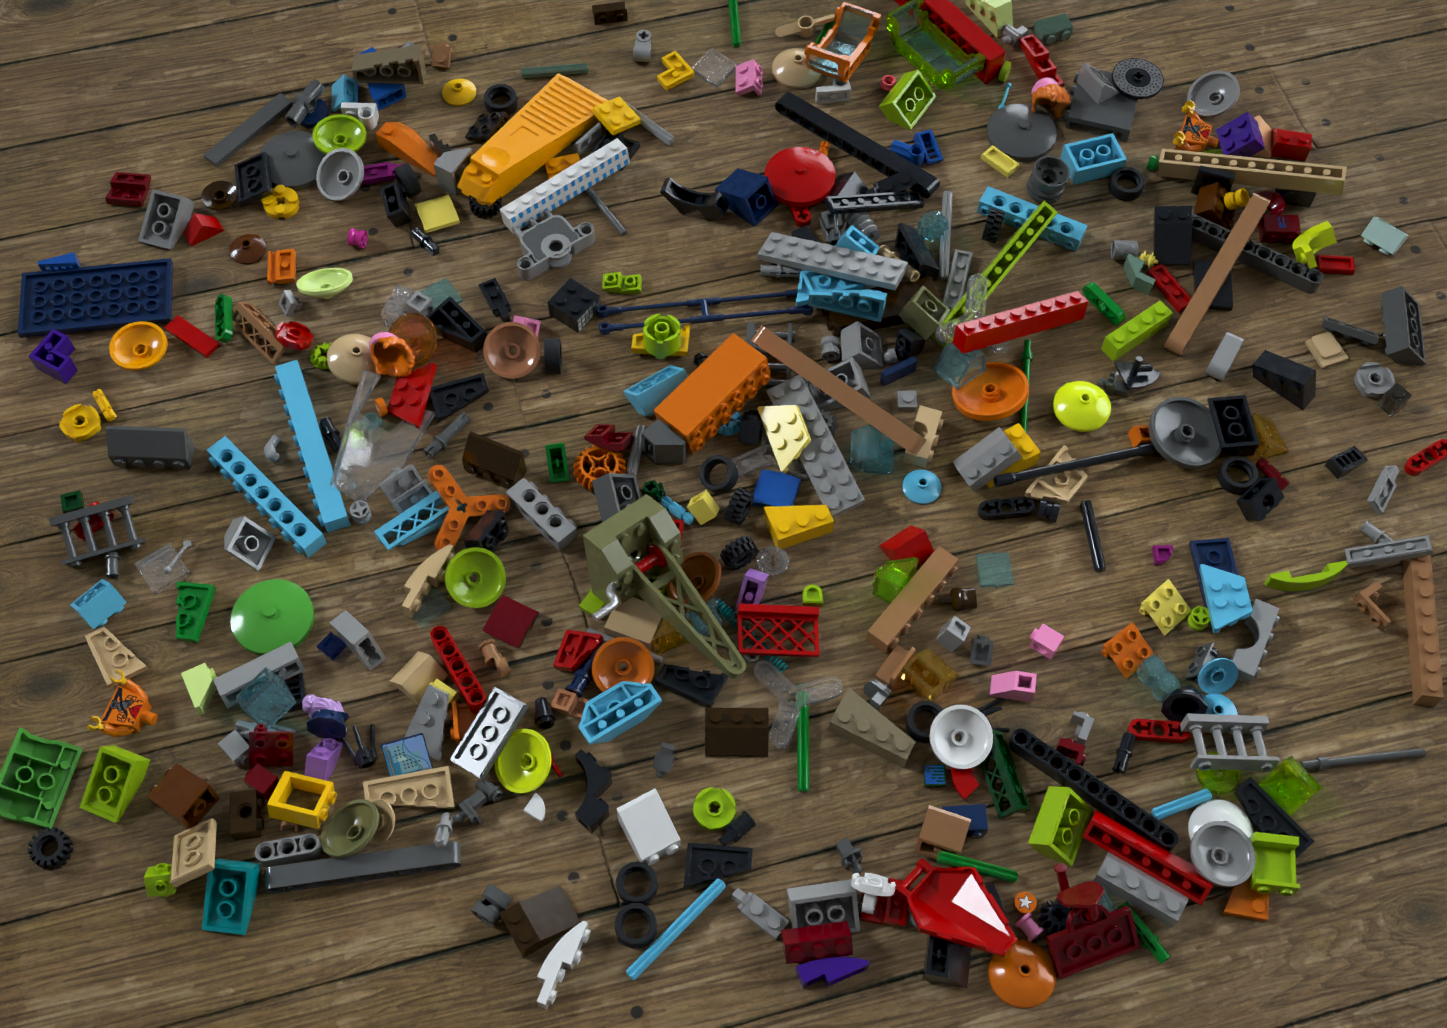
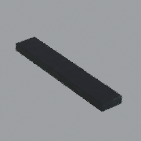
(874, 202)

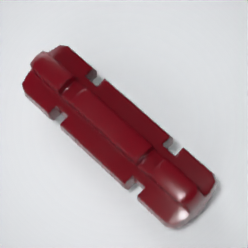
(1271, 472)

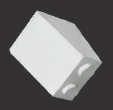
(648, 827)

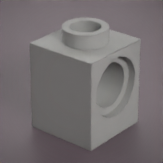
(419, 304)
(953, 633)
(235, 748)

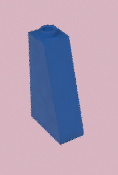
(385, 94)

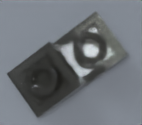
(438, 146)

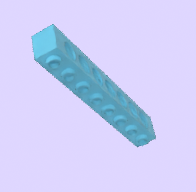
(226, 450)

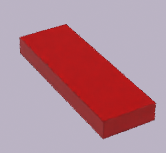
(1169, 287)
(192, 336)

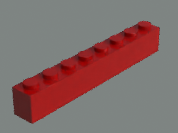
(1019, 322)

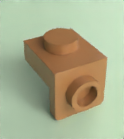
(441, 56)

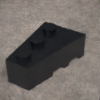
(457, 325)
(1286, 378)

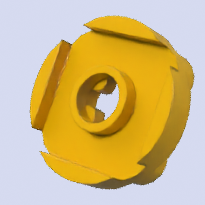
(286, 210)
(84, 431)

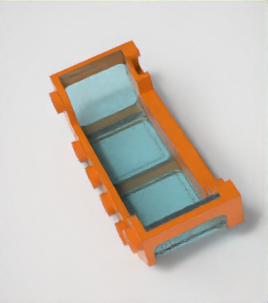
(844, 44)

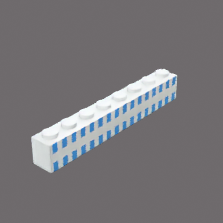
(565, 185)

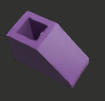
(323, 759)

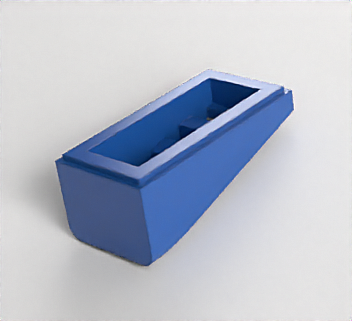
(929, 136)
(60, 262)

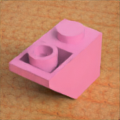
(1013, 686)

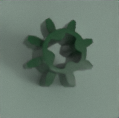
(653, 490)

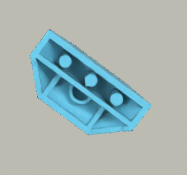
(617, 710)

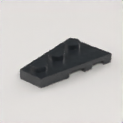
(455, 395)
(693, 685)
(712, 862)

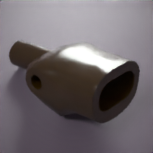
(960, 598)

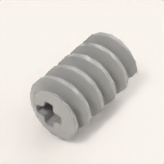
(864, 223)

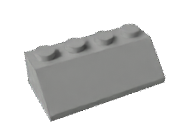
(1141, 890)

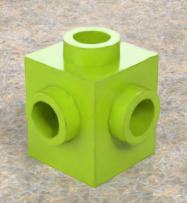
(158, 880)

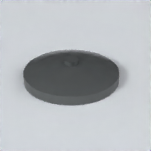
(1021, 132)
(293, 159)
(1184, 432)

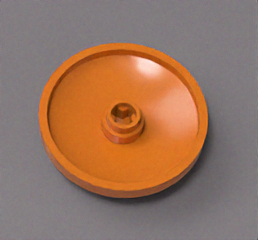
(993, 393)

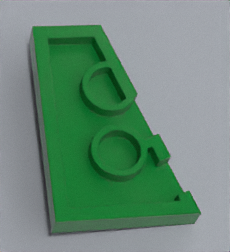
(193, 607)

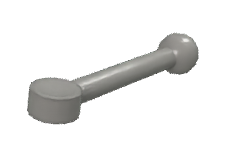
(186, 545)

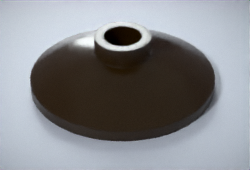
(219, 195)

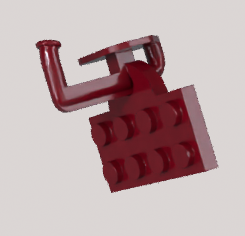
(1091, 930)

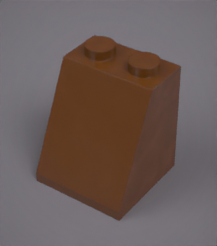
(183, 796)

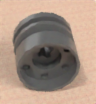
(1048, 179)

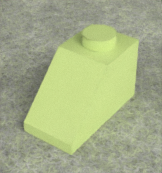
(200, 686)

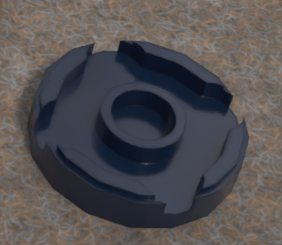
(320, 112)

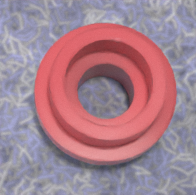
(888, 82)

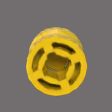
(1239, 198)

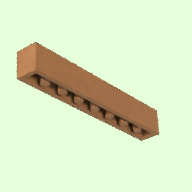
(1422, 631)

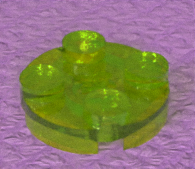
(1217, 785)

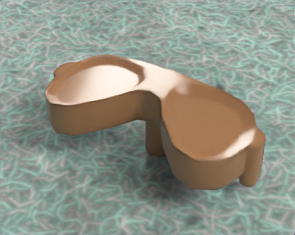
(284, 824)

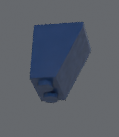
(748, 195)

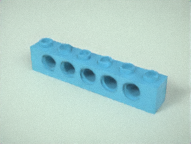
(1060, 230)

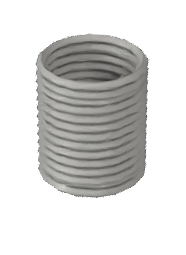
(1121, 249)

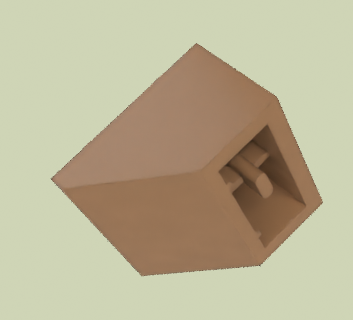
(942, 832)

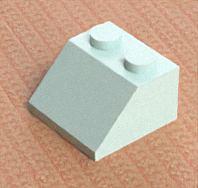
(1384, 236)

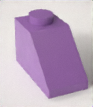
(752, 587)

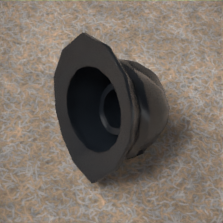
(1183, 702)

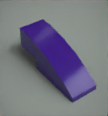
(830, 970)

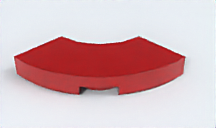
(964, 782)

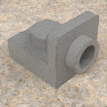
(1084, 724)

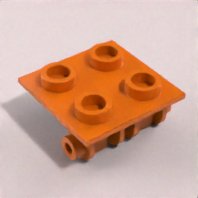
(1127, 650)

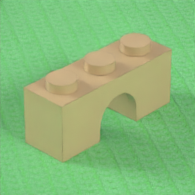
(926, 423)

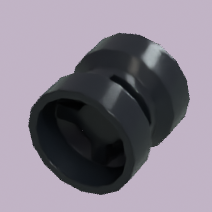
(1048, 510)

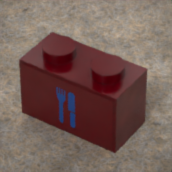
(1279, 228)

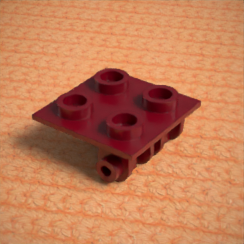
(270, 747)

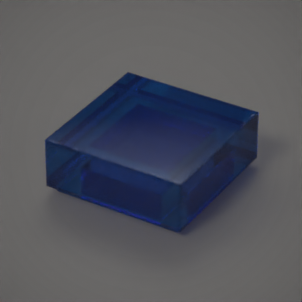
(331, 646)

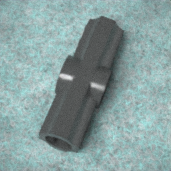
(304, 103)

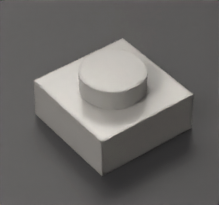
(907, 400)

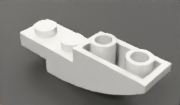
(564, 954)

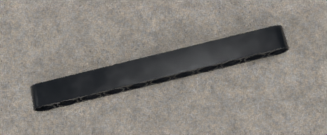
(853, 142)

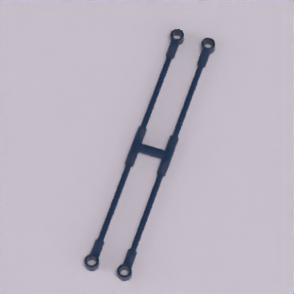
(605, 328)

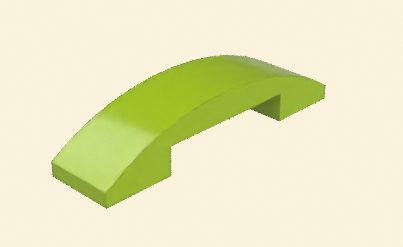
(1284, 581)

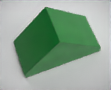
(557, 462)

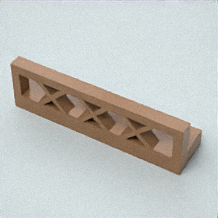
(261, 326)

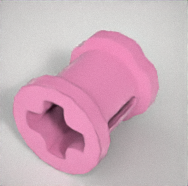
(1029, 927)

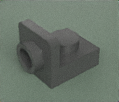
(981, 650)

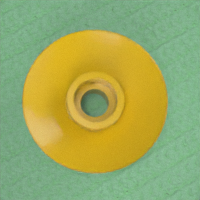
(459, 92)

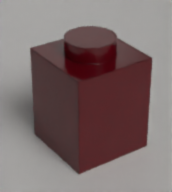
(261, 780)

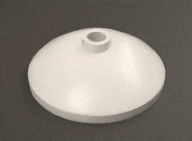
(974, 732)
(1219, 811)

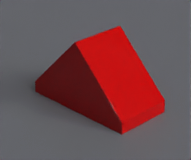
(201, 228)

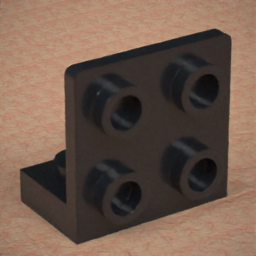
(487, 125)

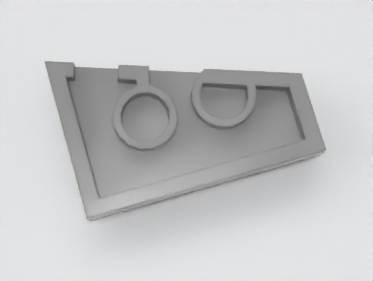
(430, 719)

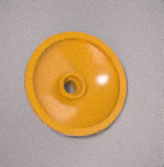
(135, 338)

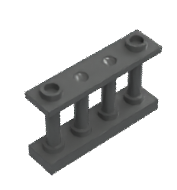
(789, 336)
(103, 511)

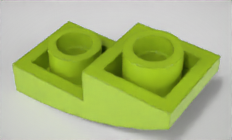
(622, 284)

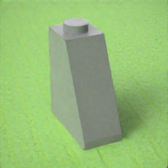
(358, 640)

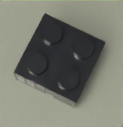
(574, 305)

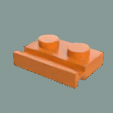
(281, 266)

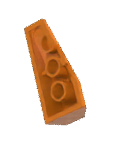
(407, 145)

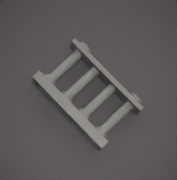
(1236, 726)

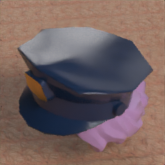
(325, 717)

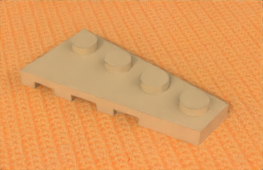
(417, 789)

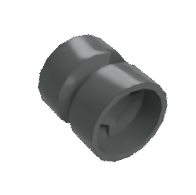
(491, 905)

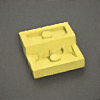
(437, 213)

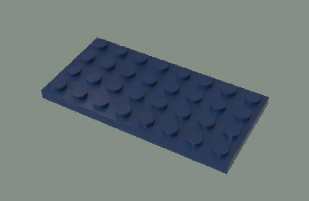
(95, 297)

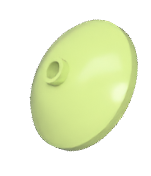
(324, 282)

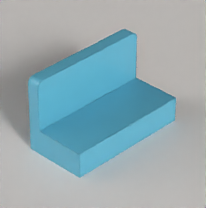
(344, 91)

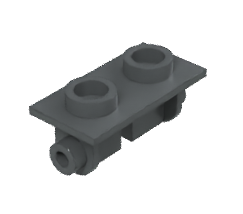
(1204, 654)

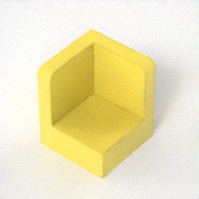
(703, 507)

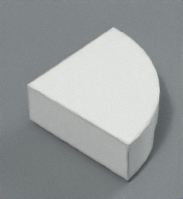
(536, 808)

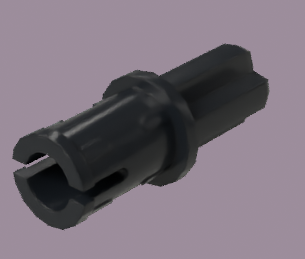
(425, 241)
(331, 433)
(1124, 752)

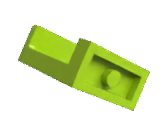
(1274, 864)

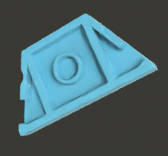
(817, 282)
(1225, 597)

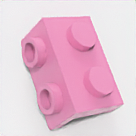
(749, 78)

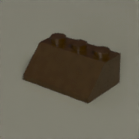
(493, 460)
(737, 732)

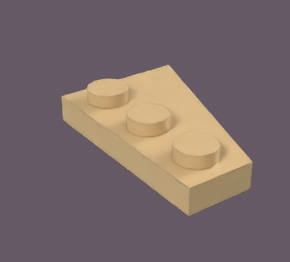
(113, 656)

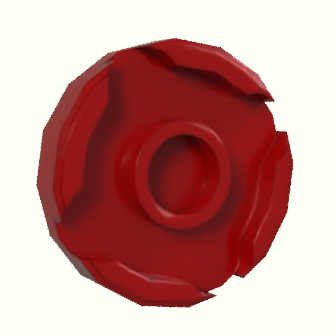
(294, 335)

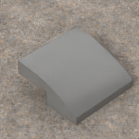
(405, 488)

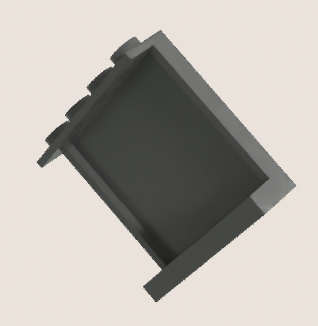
(1113, 114)

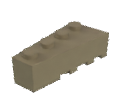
(390, 66)
(871, 730)

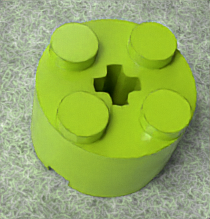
(661, 335)

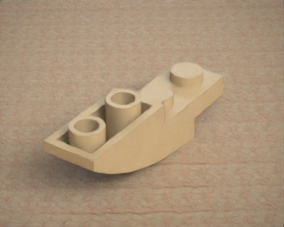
(427, 574)

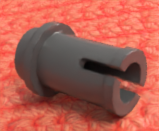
(112, 565)
(491, 791)

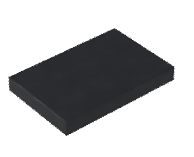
(253, 179)
(1224, 298)

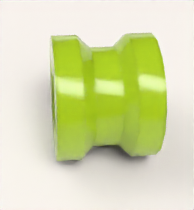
(1202, 614)

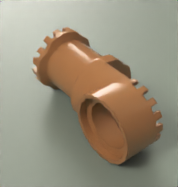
(493, 657)

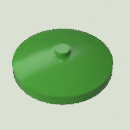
(272, 616)

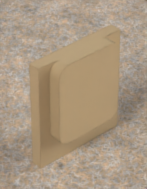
(1326, 350)

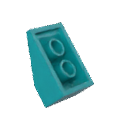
(230, 896)

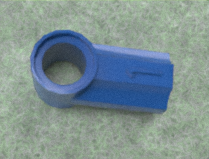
(912, 153)

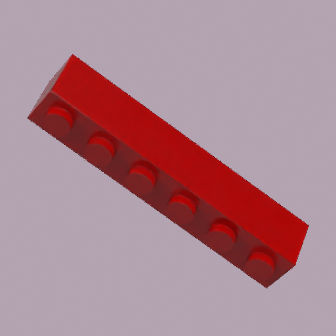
(1147, 857)

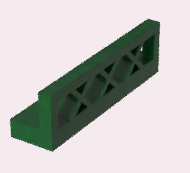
(1009, 776)

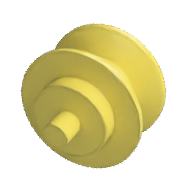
(1149, 259)

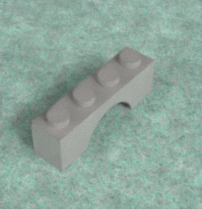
(1260, 623)

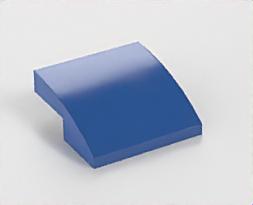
(775, 489)

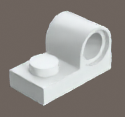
(838, 92)
(365, 112)

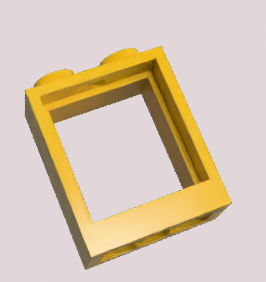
(280, 810)

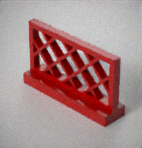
(776, 614)

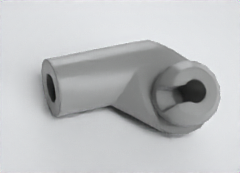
(269, 449)

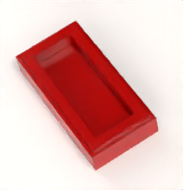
(1335, 264)

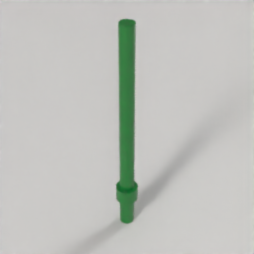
(1026, 358)

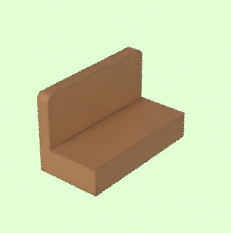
(891, 669)

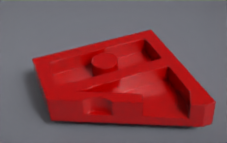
(575, 649)

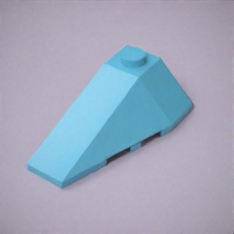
(858, 303)

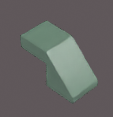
(1139, 281)

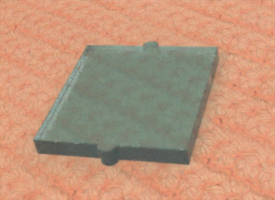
(440, 292)
(994, 569)
(431, 608)

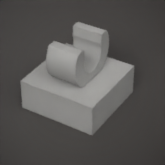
(289, 303)

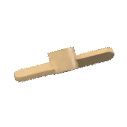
(798, 27)

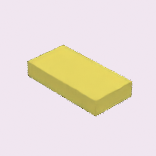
(1000, 161)

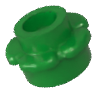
(1153, 163)

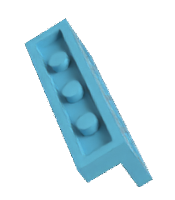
(409, 516)

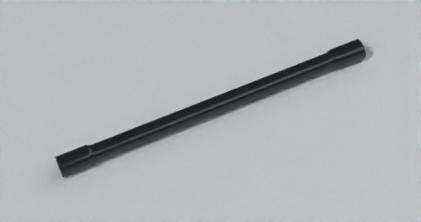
(1010, 478)

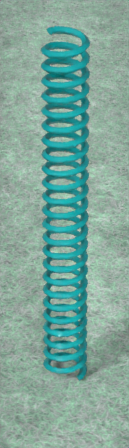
(744, 624)

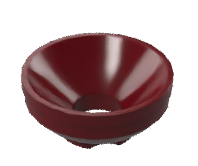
(1277, 202)

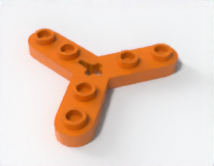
(475, 505)

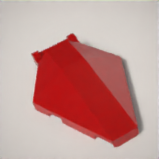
(957, 908)

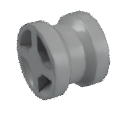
(360, 507)

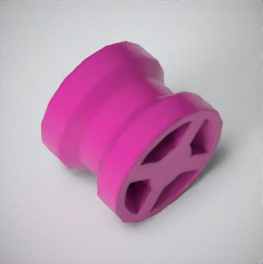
(357, 238)

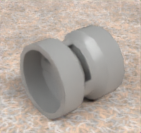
(830, 348)

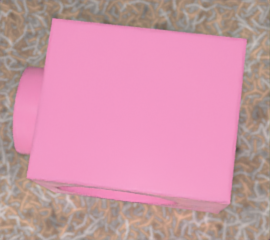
(1046, 641)

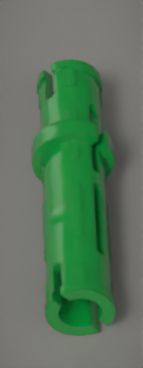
(1146, 936)

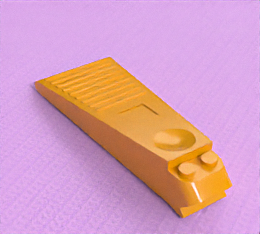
(530, 139)

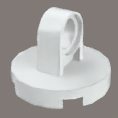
(873, 886)

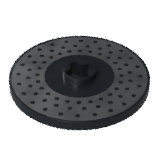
(1146, 86)

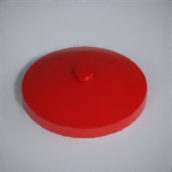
(800, 176)

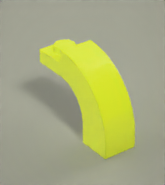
(1312, 241)

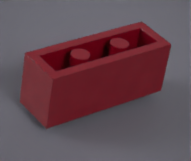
(817, 942)

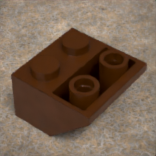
(1211, 205)

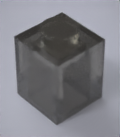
(1394, 400)

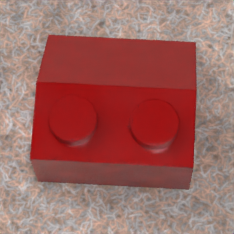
(1290, 144)

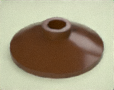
(248, 249)

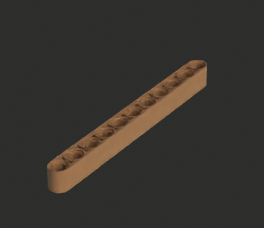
(1217, 274)
(839, 390)

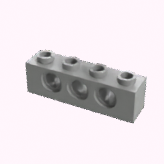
(558, 536)

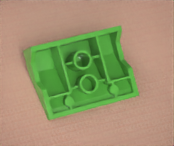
(35, 779)

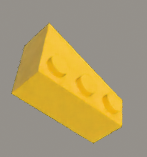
(797, 523)

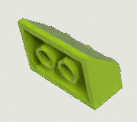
(908, 100)
(1060, 825)

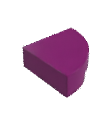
(1161, 553)

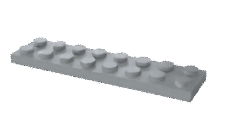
(833, 261)
(821, 456)

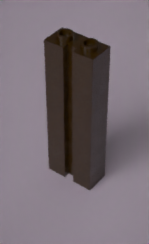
(895, 302)

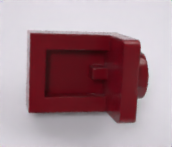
(1071, 749)

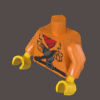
(1194, 132)
(125, 711)

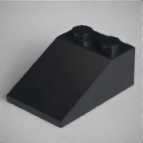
(1172, 235)

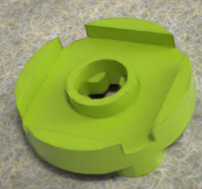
(711, 821)

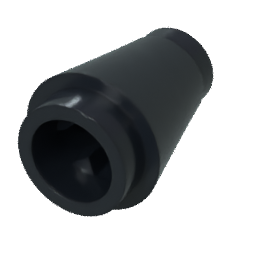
(543, 714)

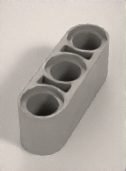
(1224, 356)
(279, 847)

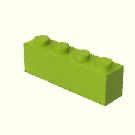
(1136, 330)

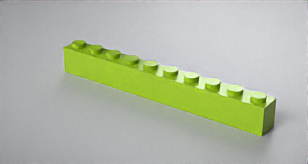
(1008, 255)

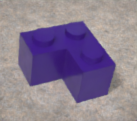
(53, 356)

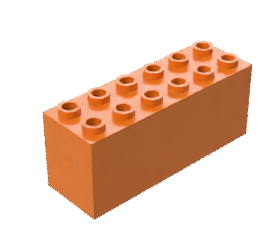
(714, 392)

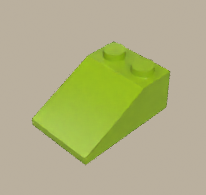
(113, 782)

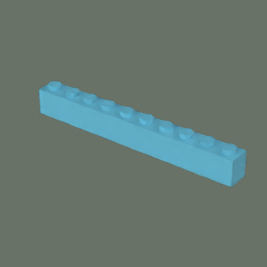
(312, 446)

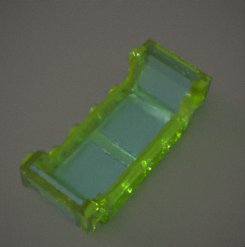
(929, 47)

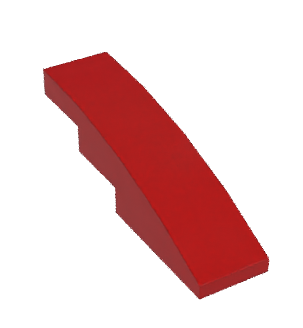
(1039, 58)

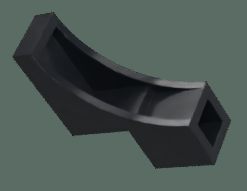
(685, 200)
(593, 810)

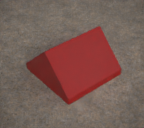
(908, 544)

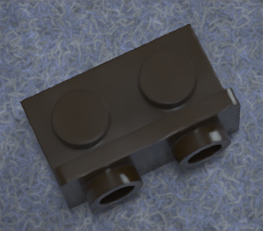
(609, 13)

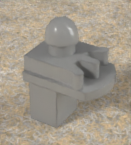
(1011, 35)

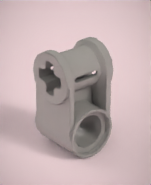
(642, 46)

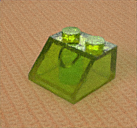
(893, 578)
(1290, 785)

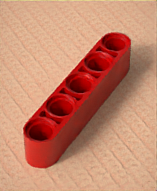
(456, 661)

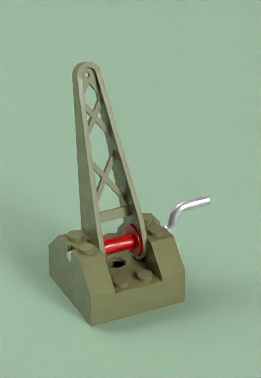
(619, 576)

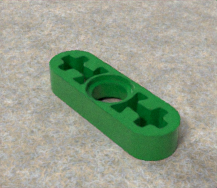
(1104, 303)
(223, 318)

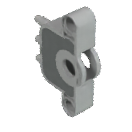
(545, 238)

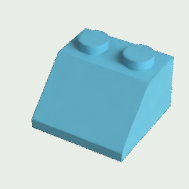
(98, 604)

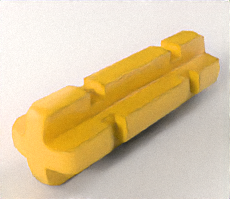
(104, 405)

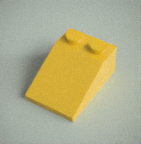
(1026, 448)

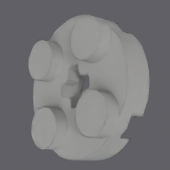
(1367, 386)

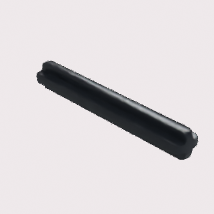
(1092, 536)

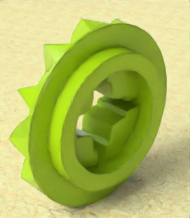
(316, 356)

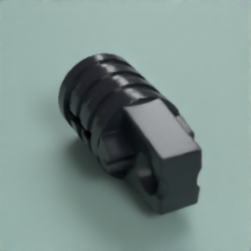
(737, 828)

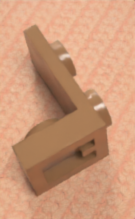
(1365, 604)

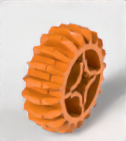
(599, 462)

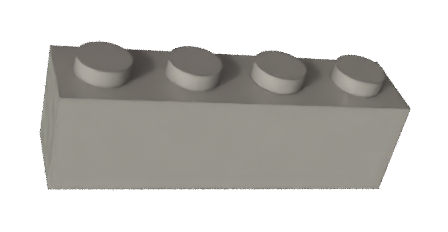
(281, 661)

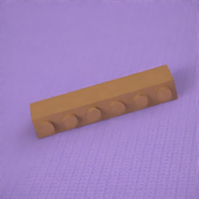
(912, 599)

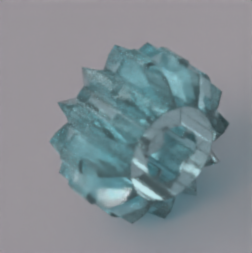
(932, 225)

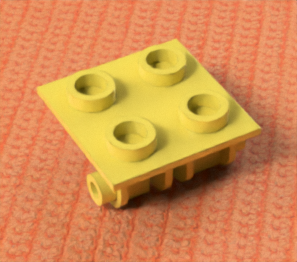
(1165, 607)

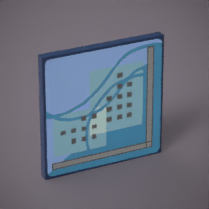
(406, 755)

